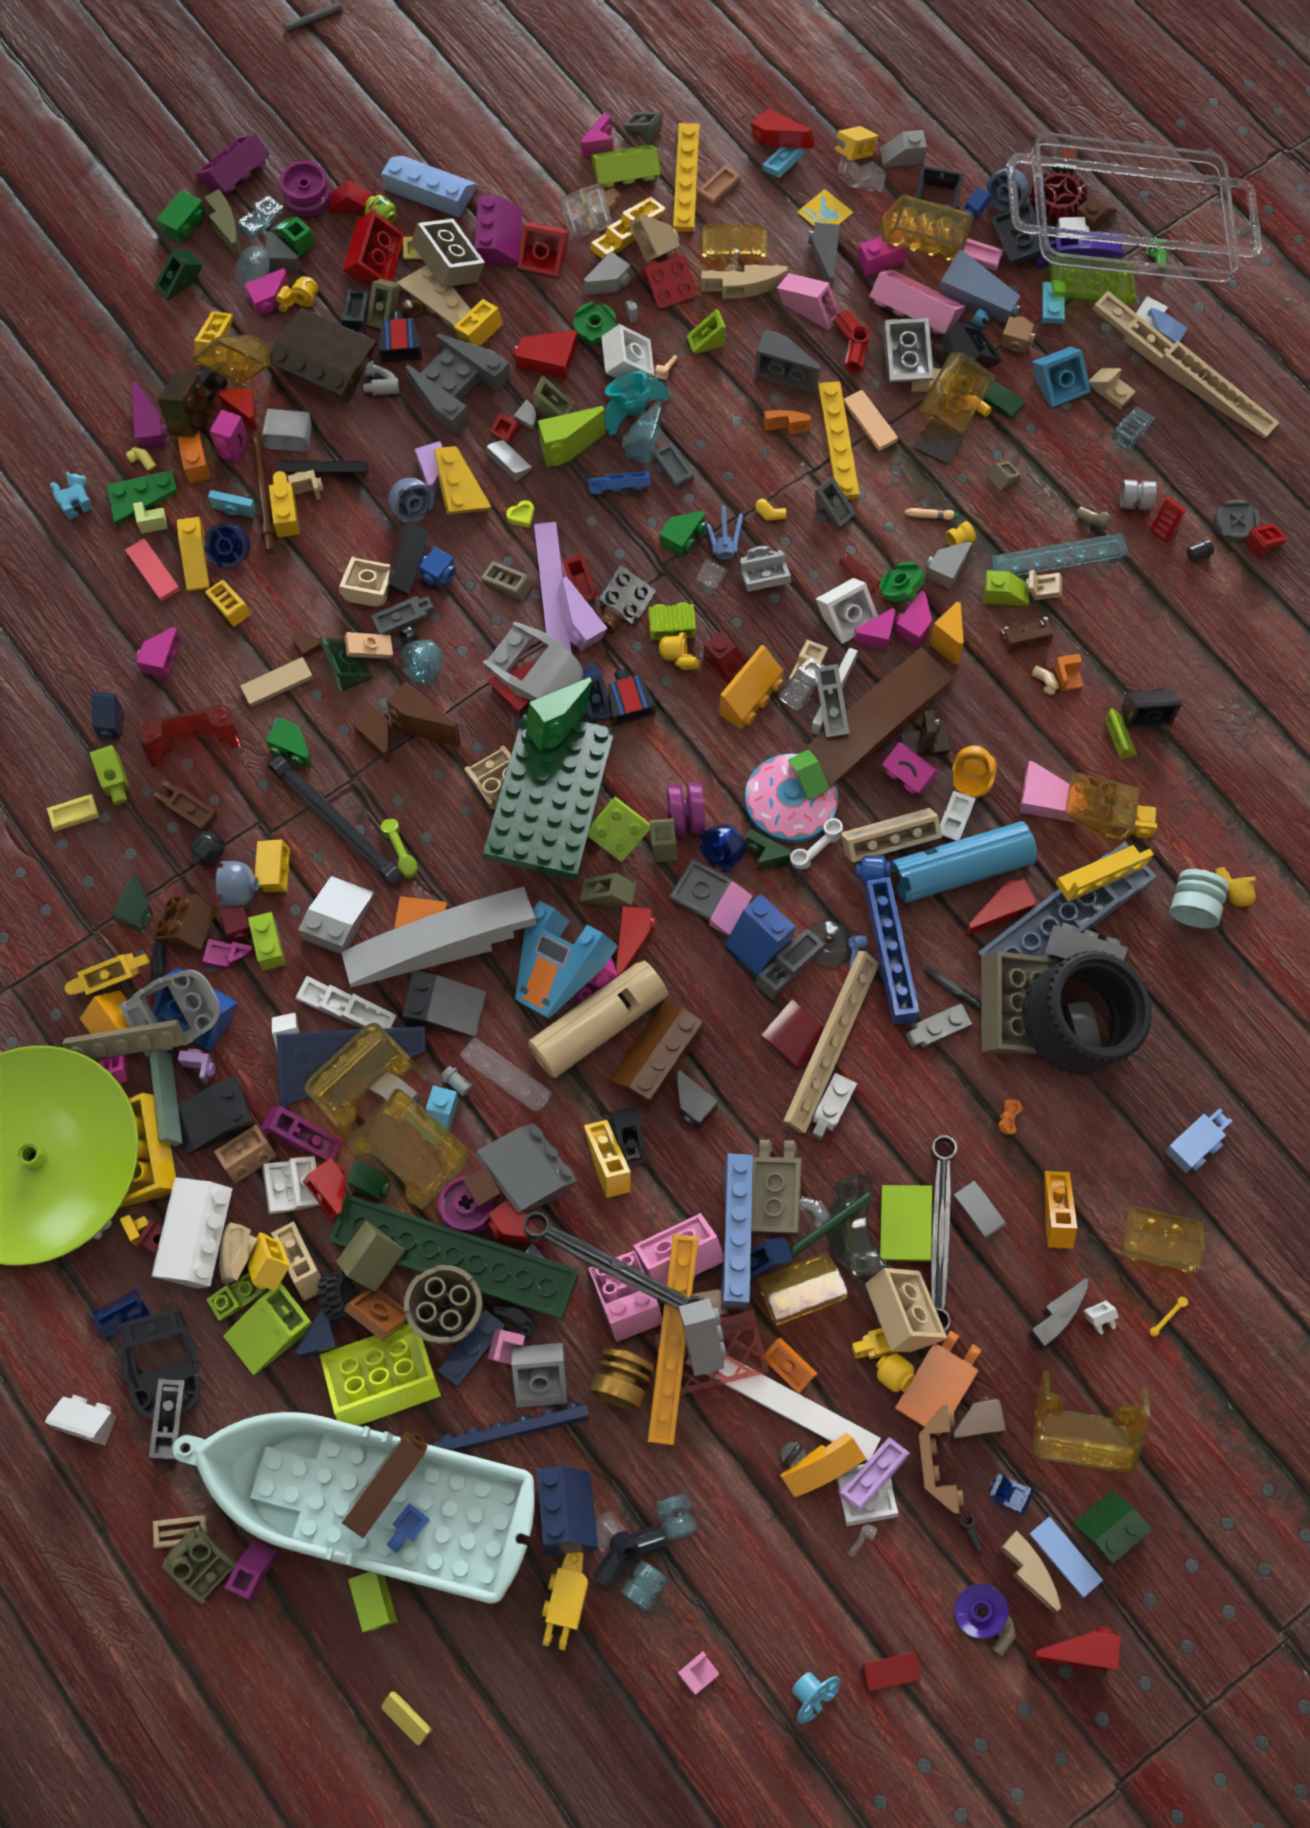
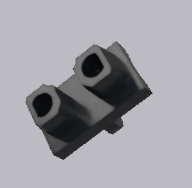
(210, 380)

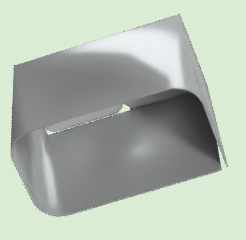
(287, 430)

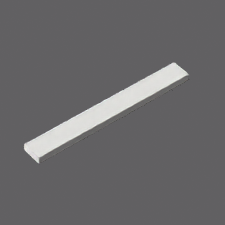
(798, 1408)

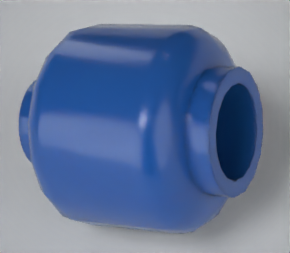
(872, 868)

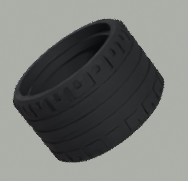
(1125, 999)

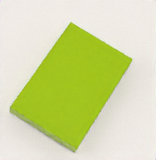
(906, 1223)

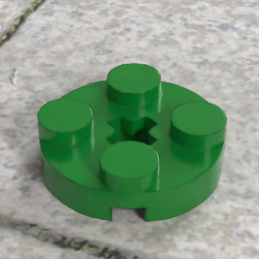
(593, 333)
(902, 582)

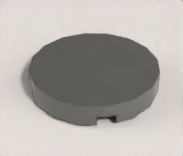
(1235, 520)

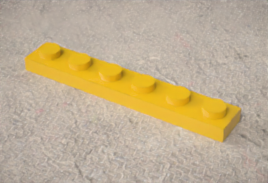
(686, 177)
(838, 438)

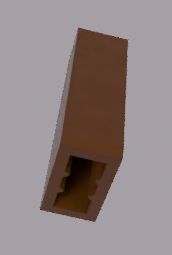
(384, 1483)

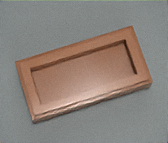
(719, 185)

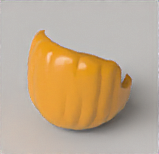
(974, 771)

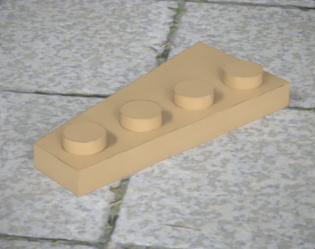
(437, 299)

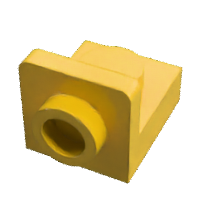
(1145, 822)

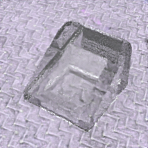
(711, 573)
(606, 1527)

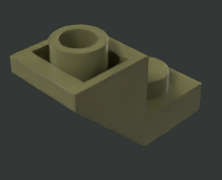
(664, 840)

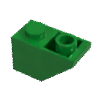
(294, 235)
(681, 532)
(288, 741)

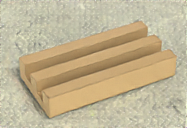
(178, 1521)

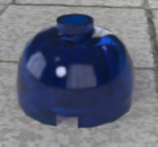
(227, 545)
(723, 846)

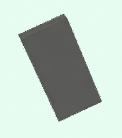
(673, 465)

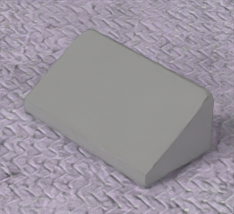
(508, 459)

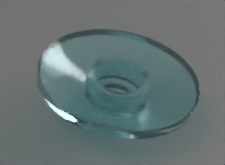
(252, 264)

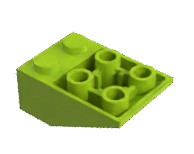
(268, 1329)

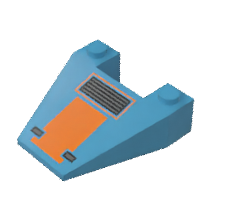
(554, 968)

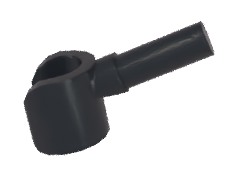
(971, 1532)

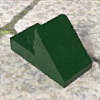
(772, 852)

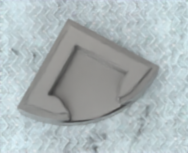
(632, 311)
(526, 415)

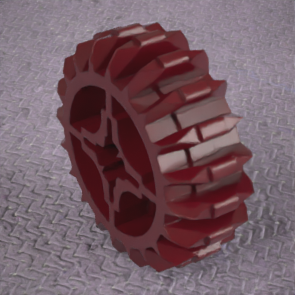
(1062, 195)

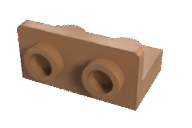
(245, 1154)

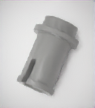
(456, 1081)

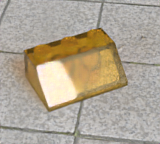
(725, 238)
(957, 392)
(1163, 1239)
(802, 1288)

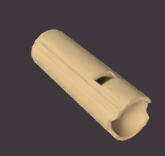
(597, 1019)

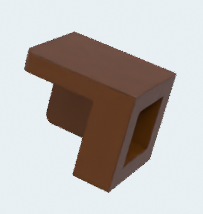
(482, 1188)

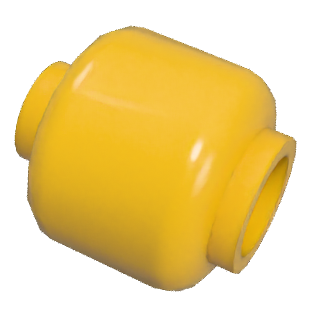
(895, 1372)

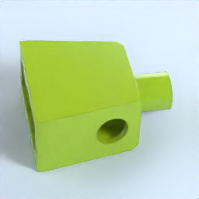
(110, 773)

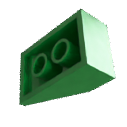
(557, 713)

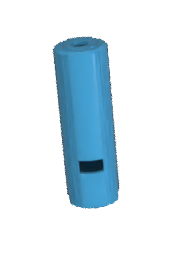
(964, 861)

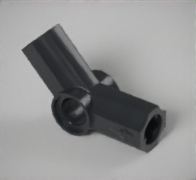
(626, 1551)

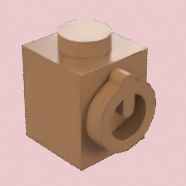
(1018, 334)

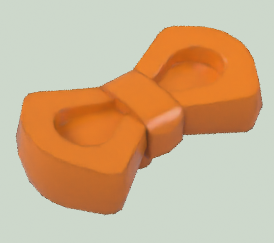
(1007, 1124)

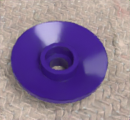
(978, 1598)

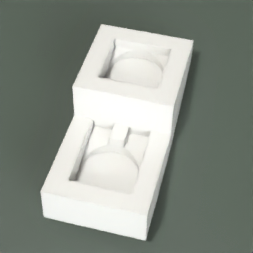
(956, 815)

